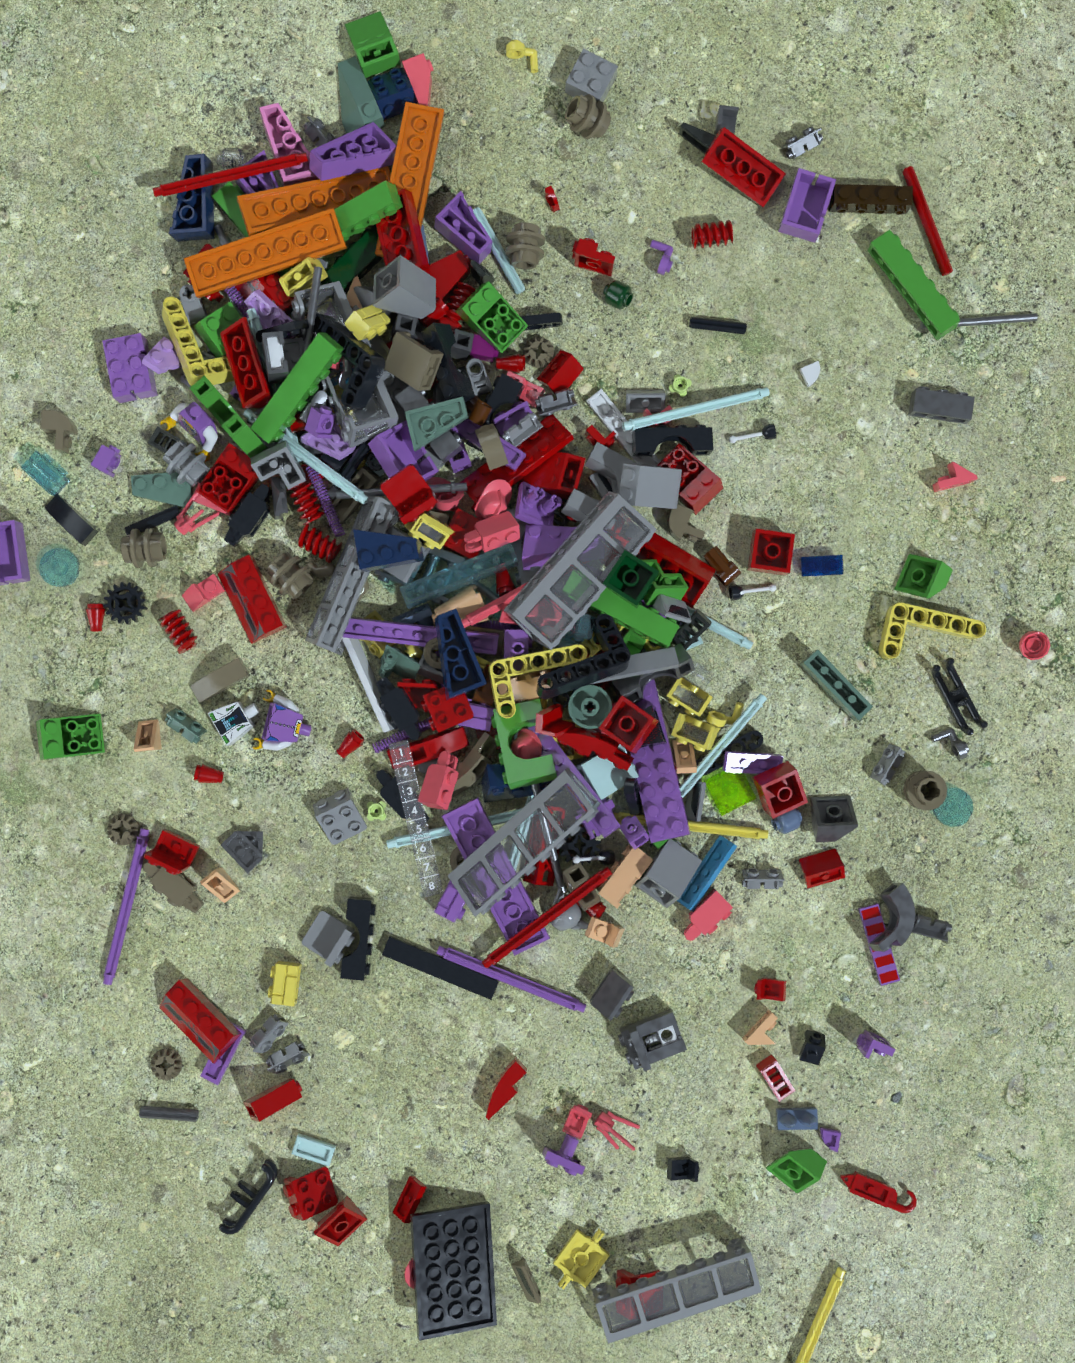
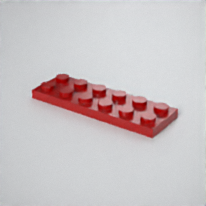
(538, 449)

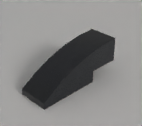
(71, 520)

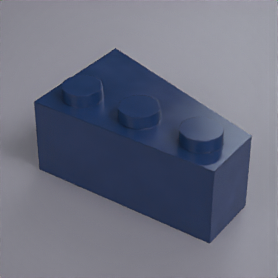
(385, 550)

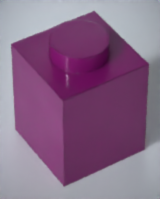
(483, 350)

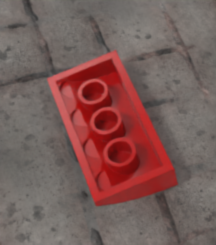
(743, 167)
(402, 234)

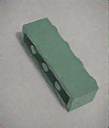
(836, 685)

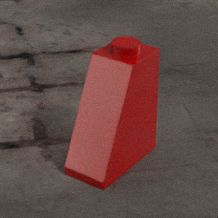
(448, 273)
(273, 1099)

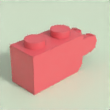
(492, 533)
(439, 782)
(707, 915)

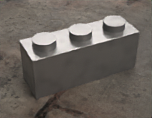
(941, 405)

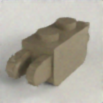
(176, 887)

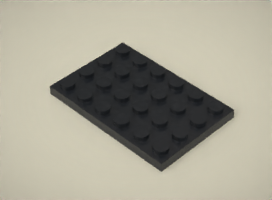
(453, 1270)

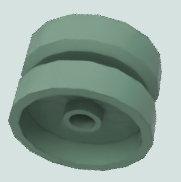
(579, 711)

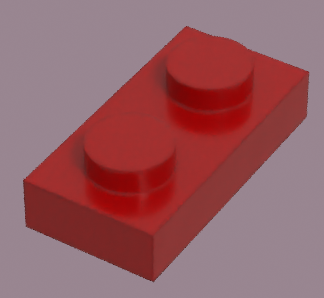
(409, 1199)

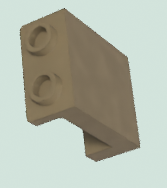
(412, 361)

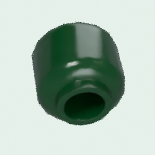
(618, 294)

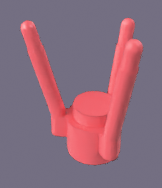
(186, 523)
(604, 1124)

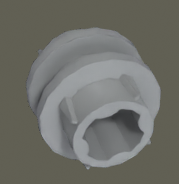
(186, 463)

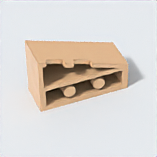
(524, 685)
(624, 875)

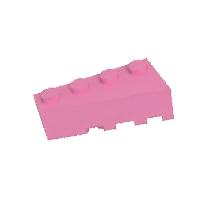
(283, 142)

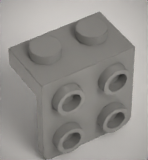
(339, 816)
(328, 937)

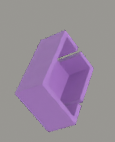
(807, 205)
(126, 368)
(395, 451)
(13, 553)

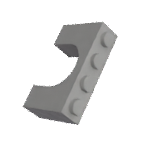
(606, 463)

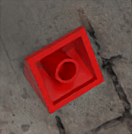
(340, 1222)

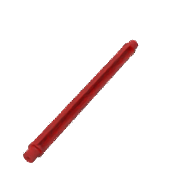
(230, 174)
(548, 916)

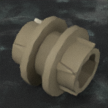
(587, 116)
(525, 245)
(140, 548)
(292, 578)
(936, 786)

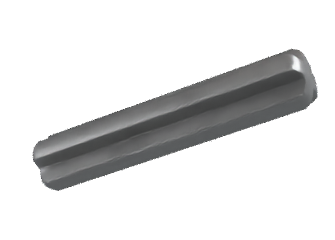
(168, 1113)

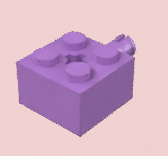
(516, 643)

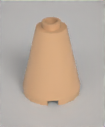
(464, 602)

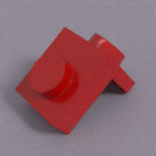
(593, 436)
(770, 989)

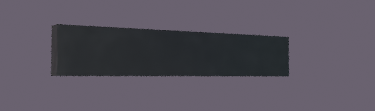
(440, 967)

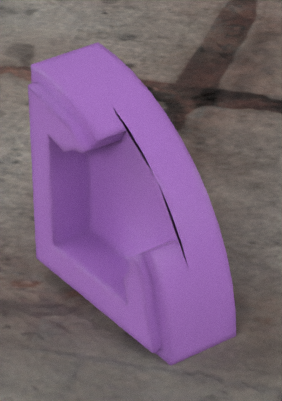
(830, 1138)

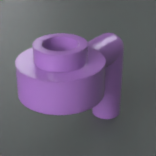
(665, 263)

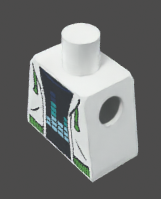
(233, 721)

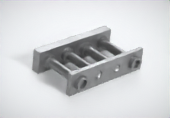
(435, 556)

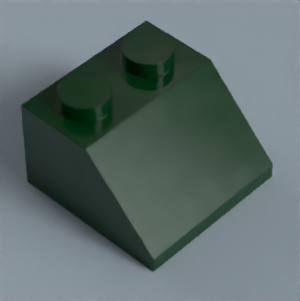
(631, 578)

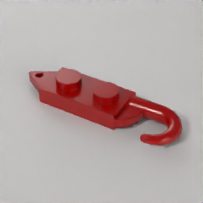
(877, 1192)

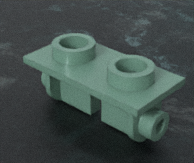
(178, 719)

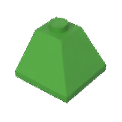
(923, 576)
(798, 1169)

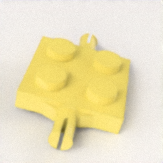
(581, 1258)

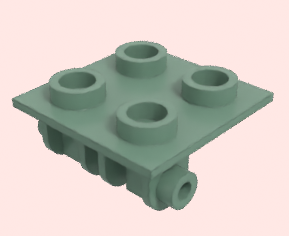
(396, 662)

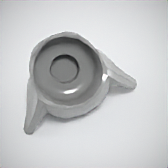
(570, 918)

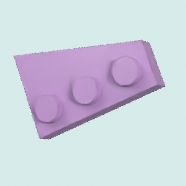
(268, 311)

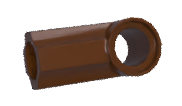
(478, 410)
(726, 570)
(484, 693)

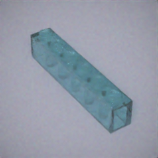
(459, 575)

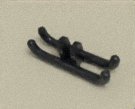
(957, 697)
(231, 1227)

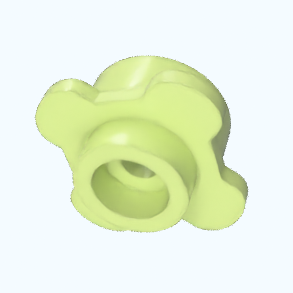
(682, 391)
(371, 810)

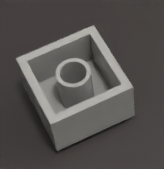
(591, 76)

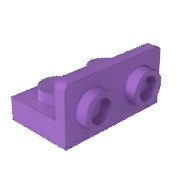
(505, 420)
(869, 1041)

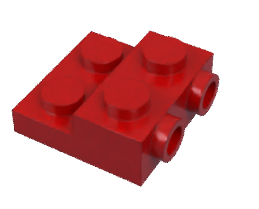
(589, 258)

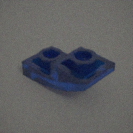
(822, 565)

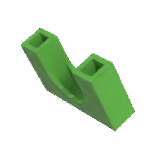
(227, 417)
(521, 771)

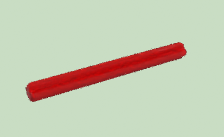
(927, 221)

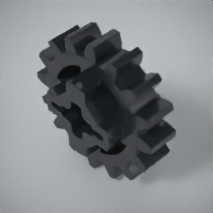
(120, 609)
(587, 843)

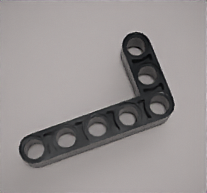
(367, 362)
(589, 665)

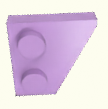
(162, 357)
(333, 447)

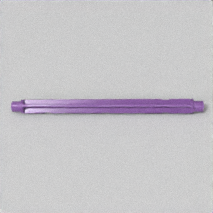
(126, 905)
(511, 979)

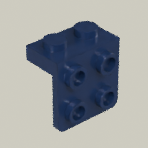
(392, 92)

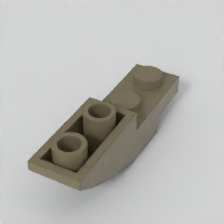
(475, 763)

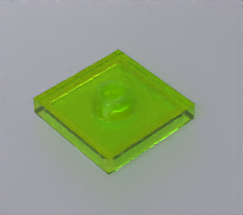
(729, 791)

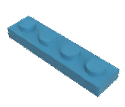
(707, 872)

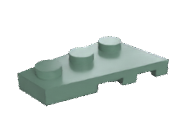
(434, 420)
(162, 488)

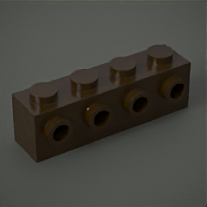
(871, 199)

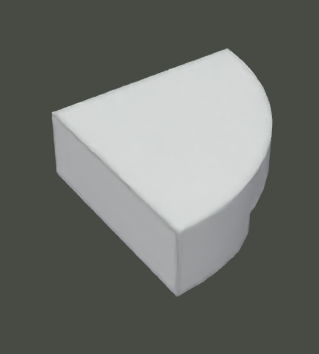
(810, 373)

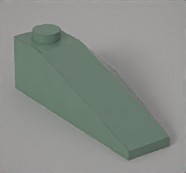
(356, 97)

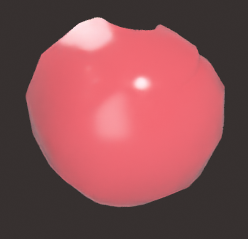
(1034, 645)

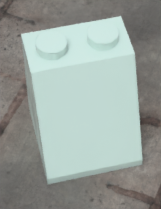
(603, 775)

